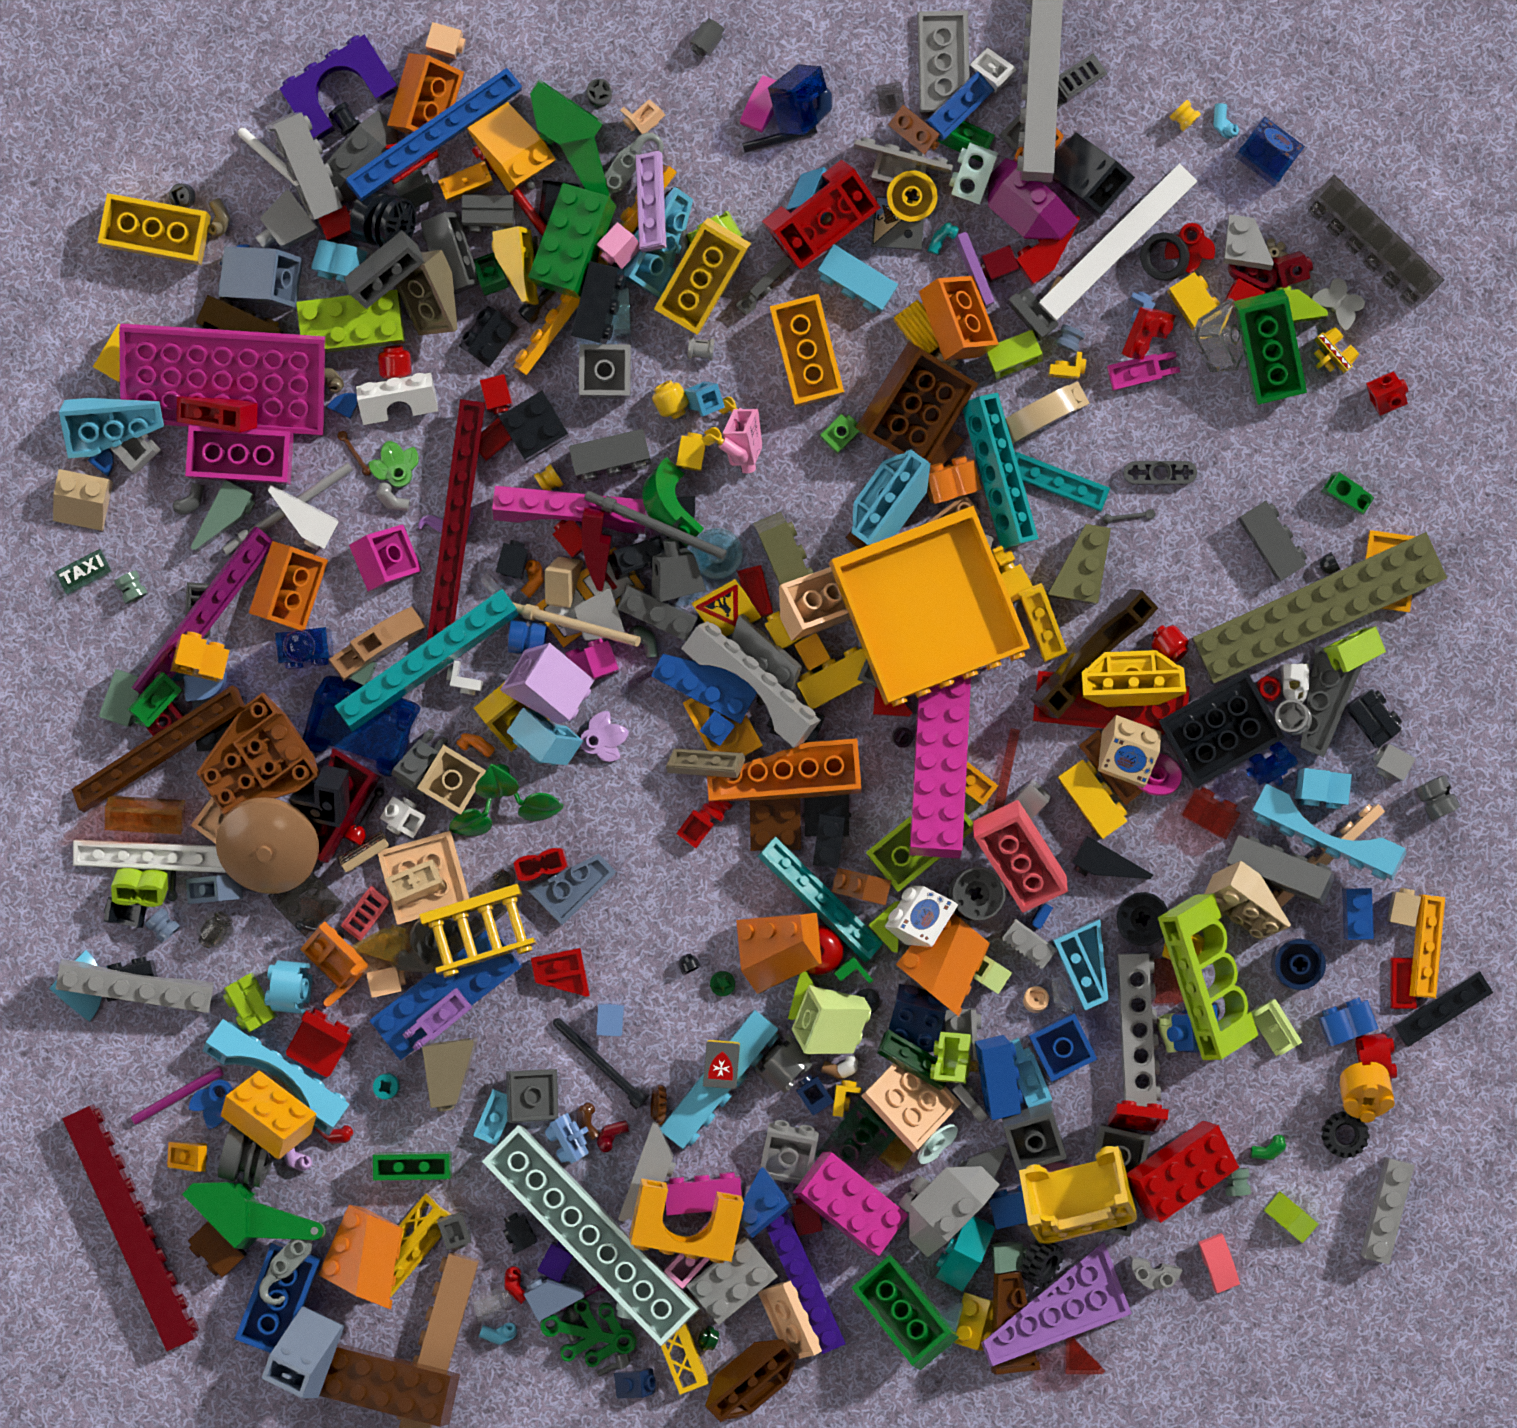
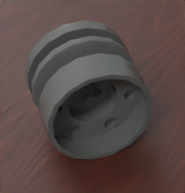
(989, 889)
(243, 1156)

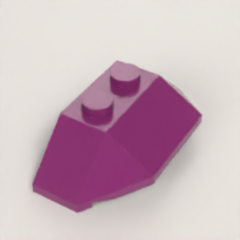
(1028, 205)

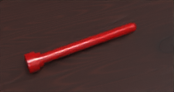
(518, 197)

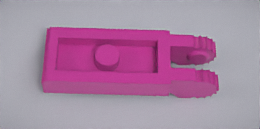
(1140, 371)

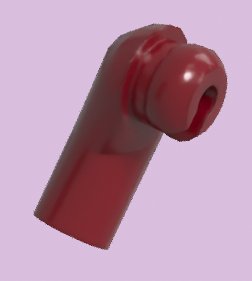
(608, 1134)

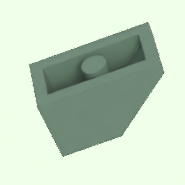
(1007, 1256)

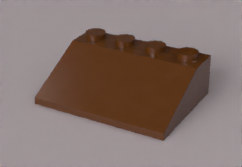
(916, 404)

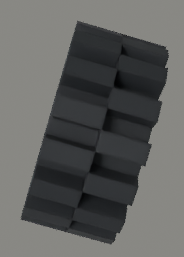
(1345, 1150)
(1041, 1263)

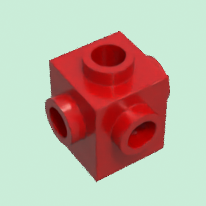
(1387, 393)

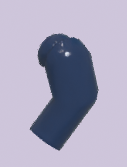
(824, 104)

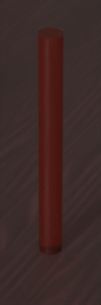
(1006, 768)

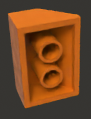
(423, 92)
(288, 586)

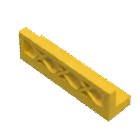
(420, 1242)
(692, 1356)

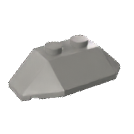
(653, 1165)
(948, 1205)

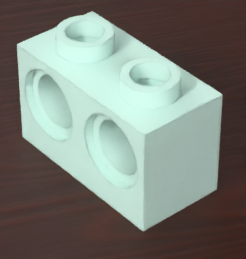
(979, 175)

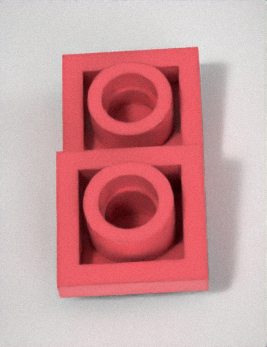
(1219, 1263)

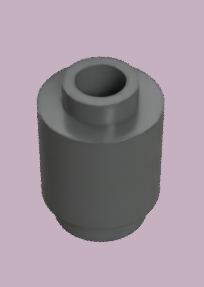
(706, 38)

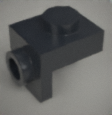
(128, 915)

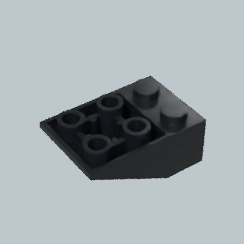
(1090, 175)

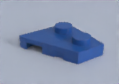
(762, 1203)

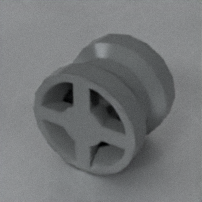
(599, 87)

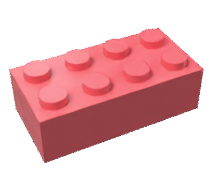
(1020, 856)

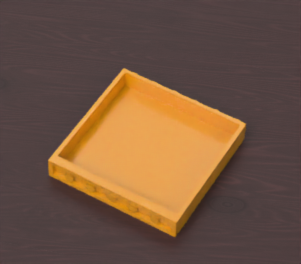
(929, 606)

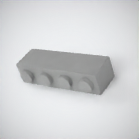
(1387, 1210)

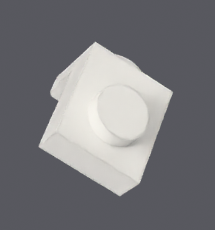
(467, 685)

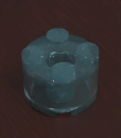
(719, 568)

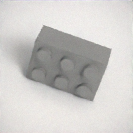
(729, 1285)

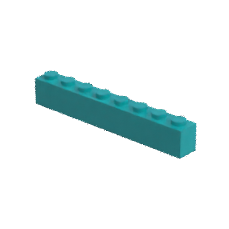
(426, 660)

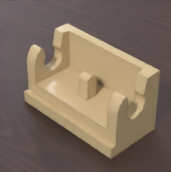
(415, 883)

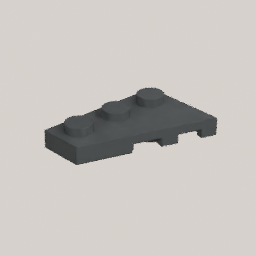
(768, 655)

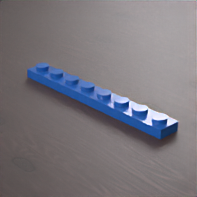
(433, 134)

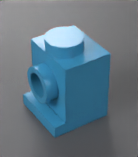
(704, 398)

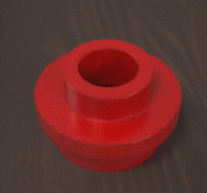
(1276, 688)

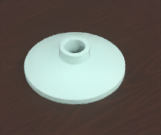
(936, 1143)

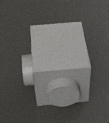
(1392, 762)

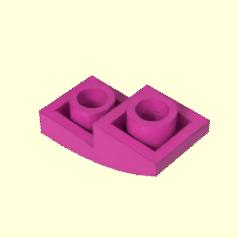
(759, 106)

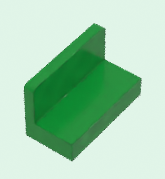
(154, 700)
(848, 967)

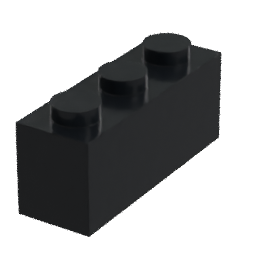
(598, 303)

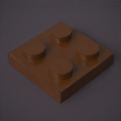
(775, 819)

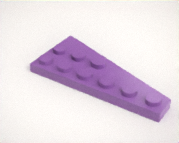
(1071, 1305)

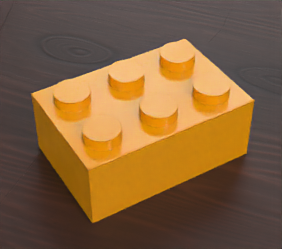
(268, 1114)

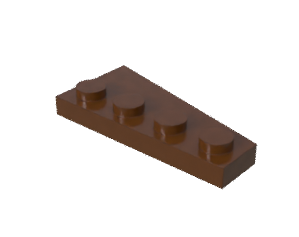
(1009, 1299)

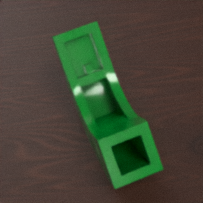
(662, 502)

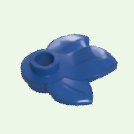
(211, 1104)

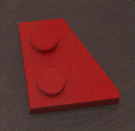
(562, 971)

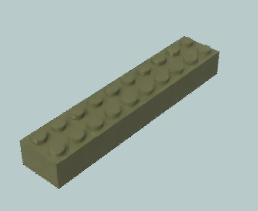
(1319, 608)

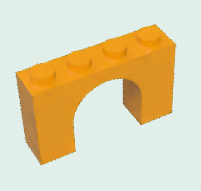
(713, 1242)

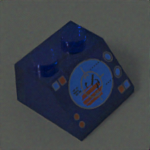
(1269, 151)

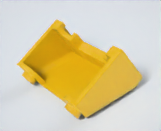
(1078, 1198)

